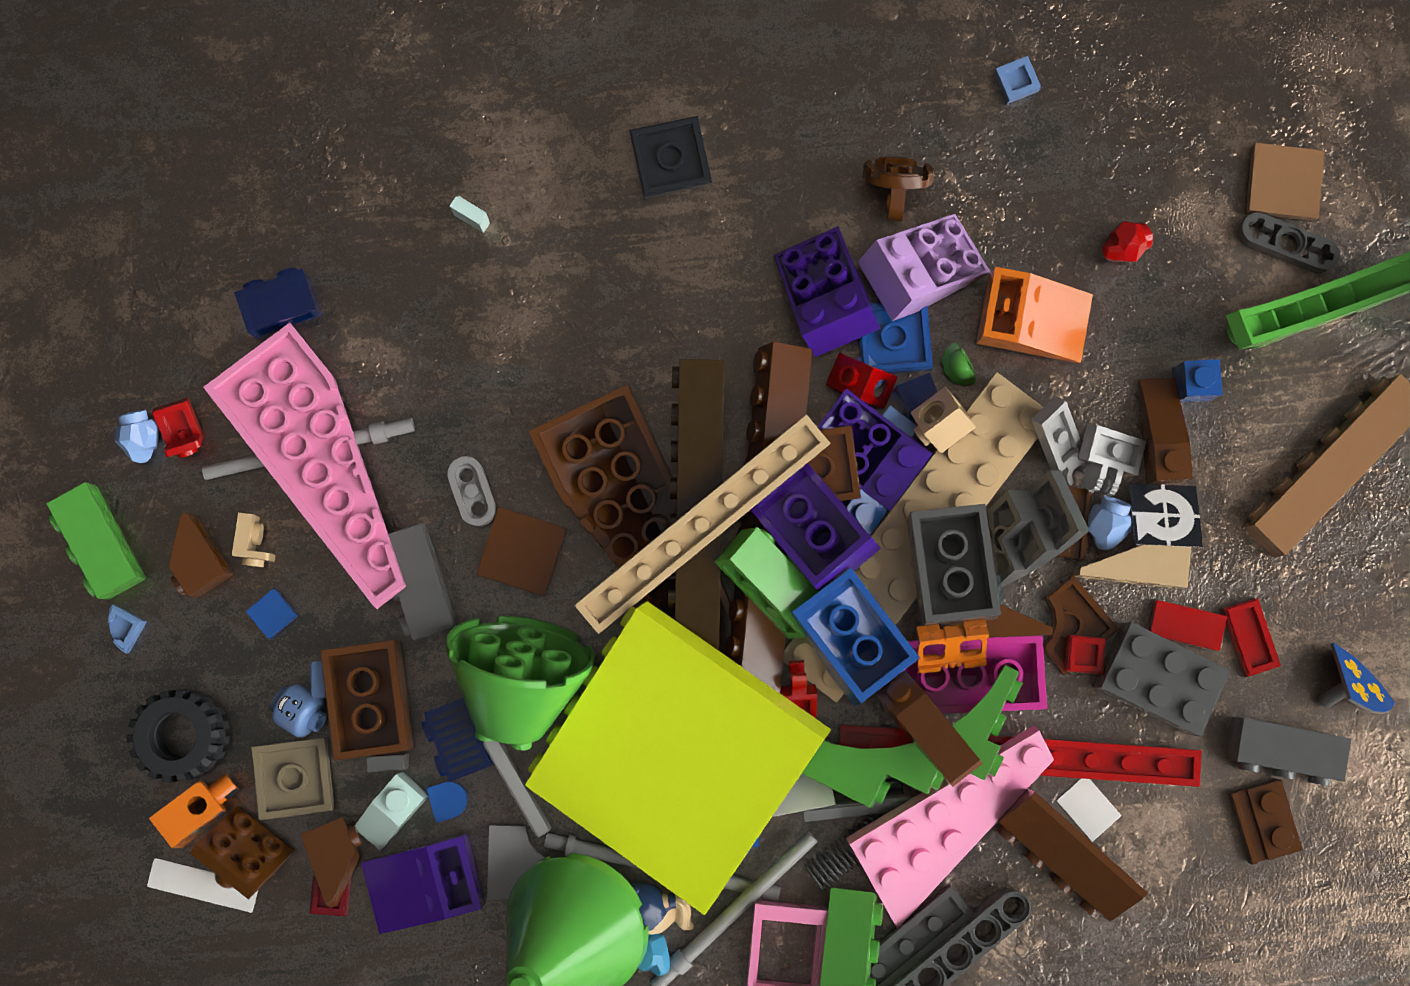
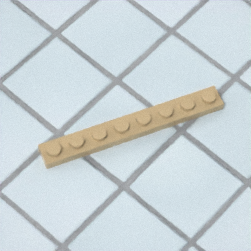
(702, 524)

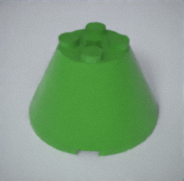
(516, 675)

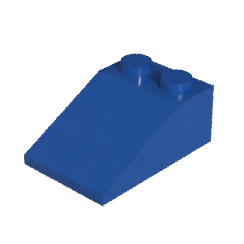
(854, 637)

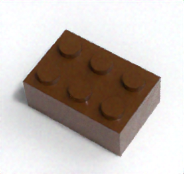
(367, 699)

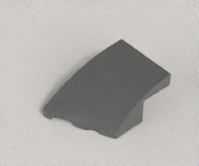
(1034, 526)

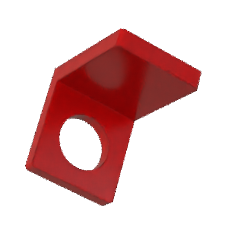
(860, 380)

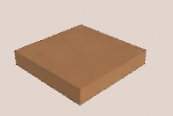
(1285, 181)

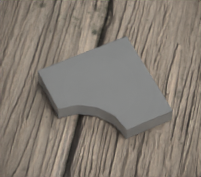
(508, 858)

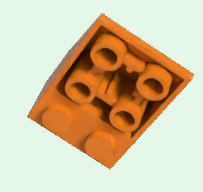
(1034, 315)

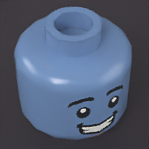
(298, 711)

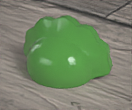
(958, 365)

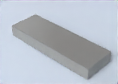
(516, 785)

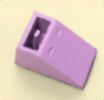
(922, 265)

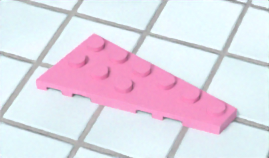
(930, 834)

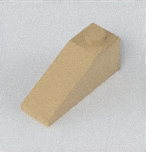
(1142, 566)

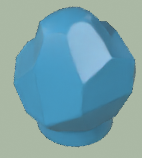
(656, 956)

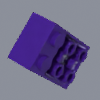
(826, 292)
(883, 452)
(424, 884)

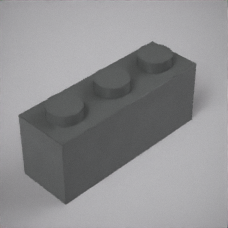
(425, 597)
(1288, 751)

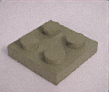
(293, 778)

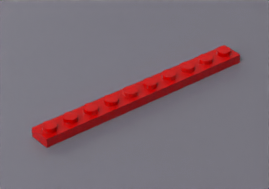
(1071, 758)

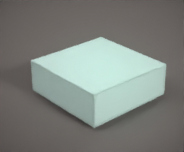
(470, 213)

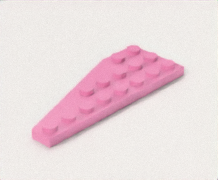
(301, 433)

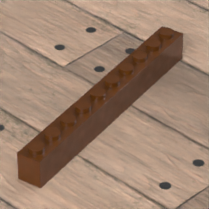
(777, 404)

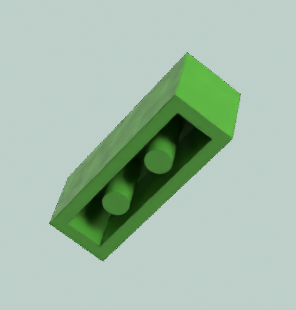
(95, 541)
(767, 578)
(850, 938)

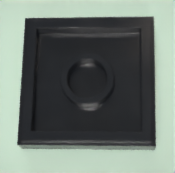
(670, 157)

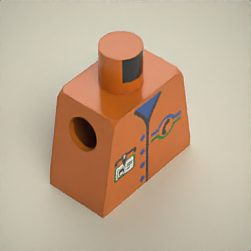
(179, 820)

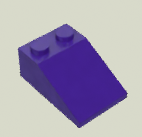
(815, 528)

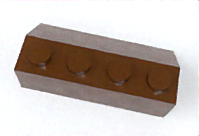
(1070, 857)

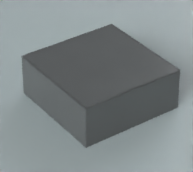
(388, 762)

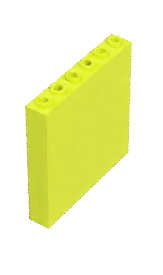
(675, 755)

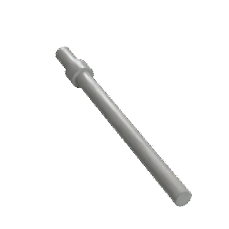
(376, 433)
(682, 959)

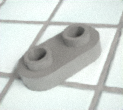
(471, 492)

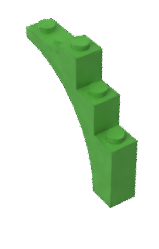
(1320, 305)
(863, 772)

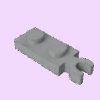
(1059, 438)

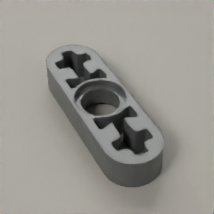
(1308, 261)

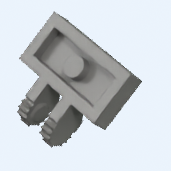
(1110, 457)

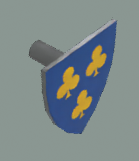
(1357, 685)

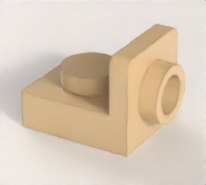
(247, 536)

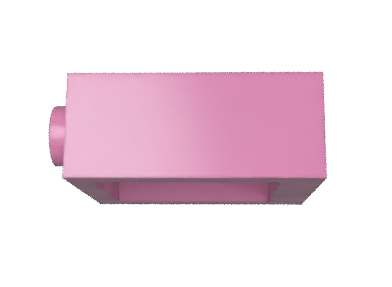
(792, 913)

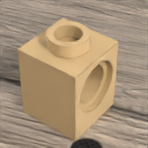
(941, 420)

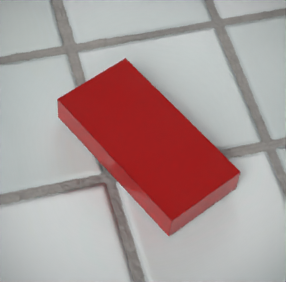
(1187, 625)
(1251, 637)

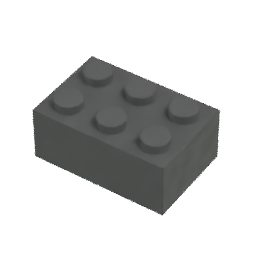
(953, 565)
(1161, 679)

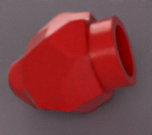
(1127, 242)

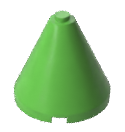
(573, 925)

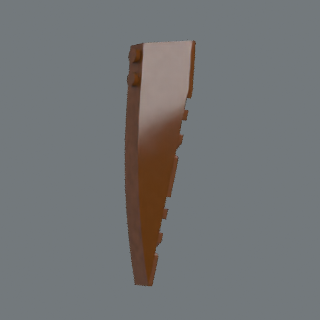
(615, 482)

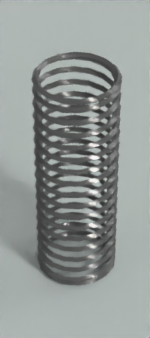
(816, 875)

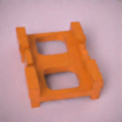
(952, 638)

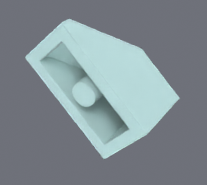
(391, 810)

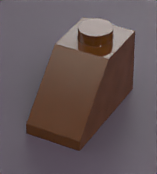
(196, 559)
(332, 857)

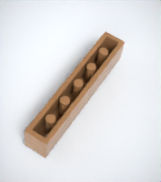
(1334, 468)

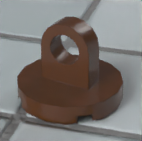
(897, 176)

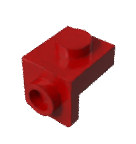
(179, 428)

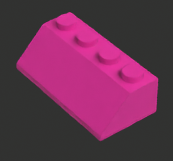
(963, 688)

